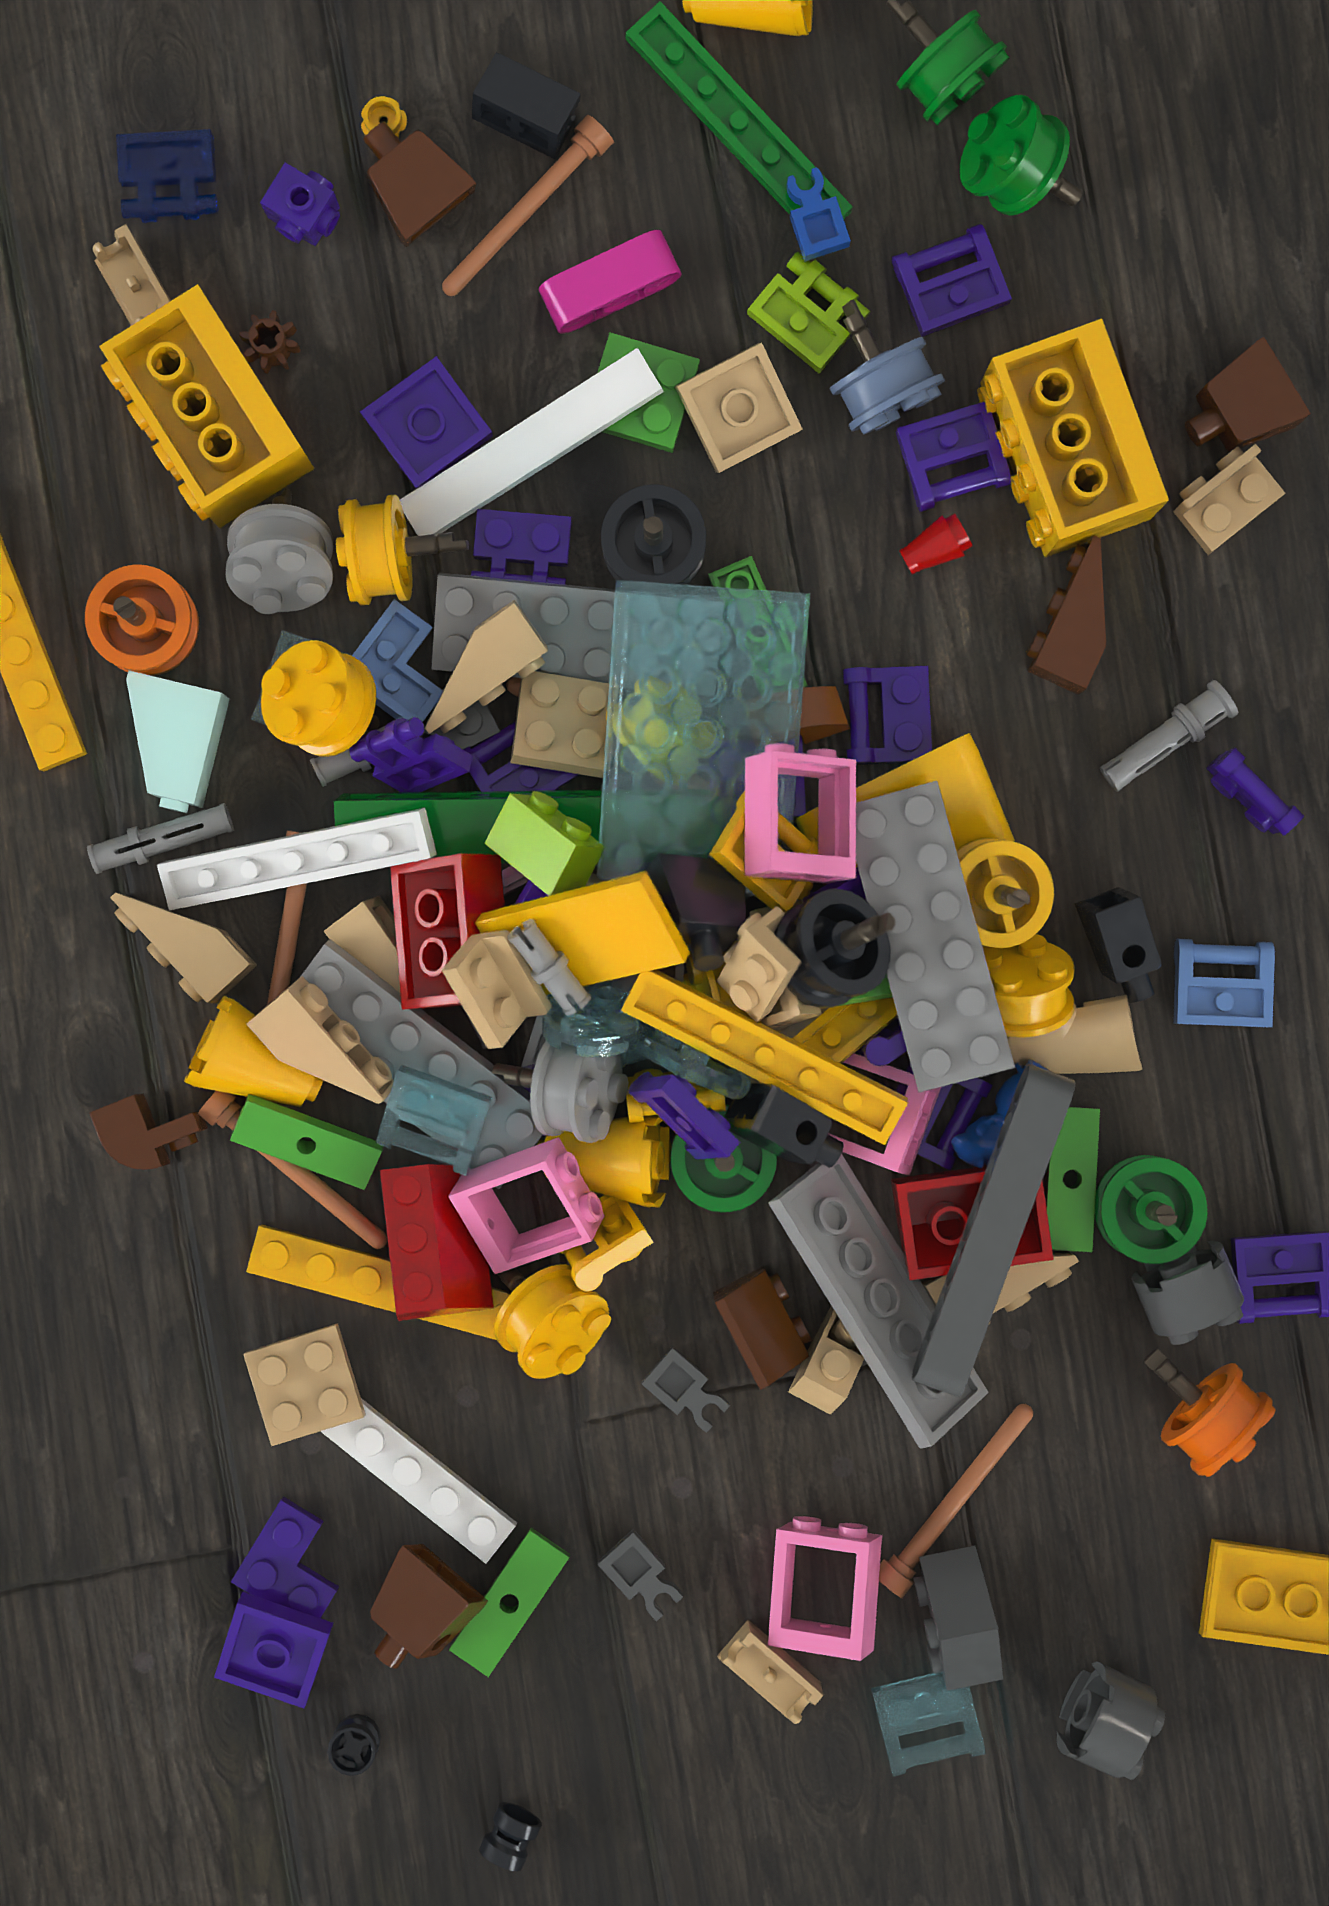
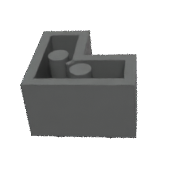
(962, 1620)

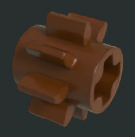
(269, 357)

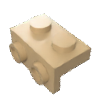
(758, 966)

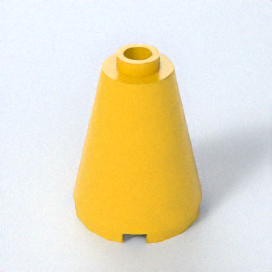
(771, 16)
(239, 1063)
(626, 1161)

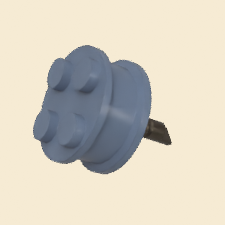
(885, 380)

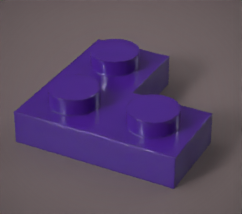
(274, 1567)

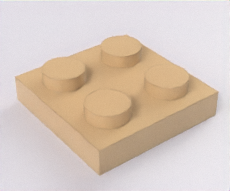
(738, 407)
(561, 724)
(304, 1384)

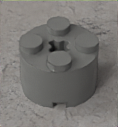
(1190, 1293)
(1109, 1721)

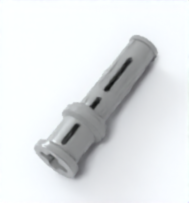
(1185, 725)

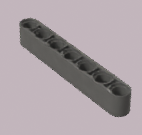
(993, 1230)

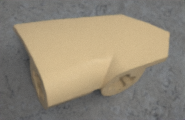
(1092, 1041)

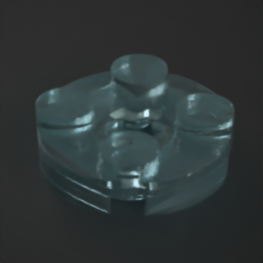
(596, 1029)

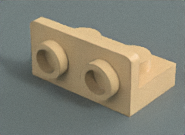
(1229, 500)
(495, 986)

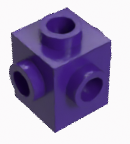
(301, 205)

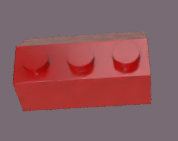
(434, 917)
(934, 1213)
(430, 1248)

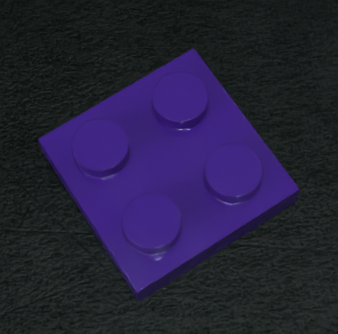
(426, 423)
(273, 1650)

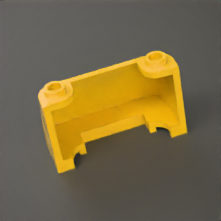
(964, 787)

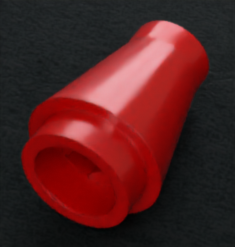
(937, 544)

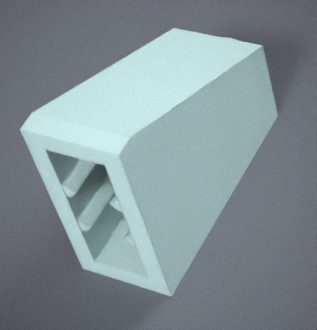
(176, 737)

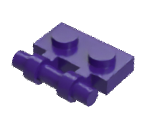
(522, 539)
(408, 760)

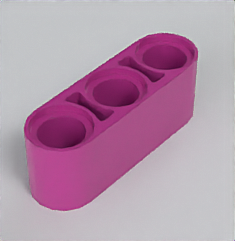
(610, 281)

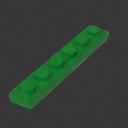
(725, 107)

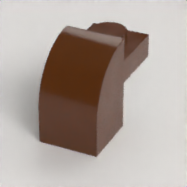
(135, 1140)

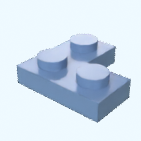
(386, 651)

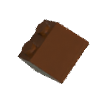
(762, 1326)

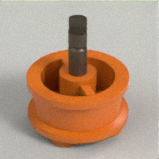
(141, 620)
(1214, 1417)

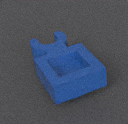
(818, 221)

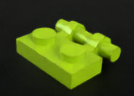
(797, 320)

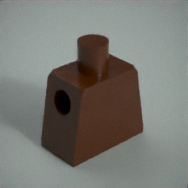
(414, 181)
(1247, 401)
(421, 1606)

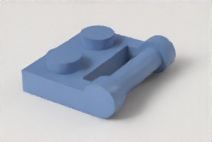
(1224, 999)

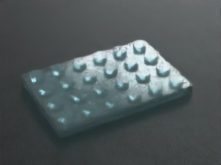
(690, 696)

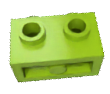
(544, 843)

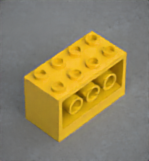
(200, 403)
(1097, 422)

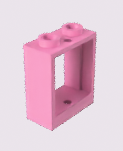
(835, 815)
(910, 1128)
(491, 1224)
(817, 1637)

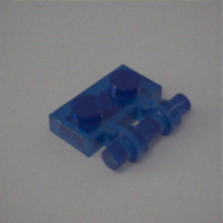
(167, 160)

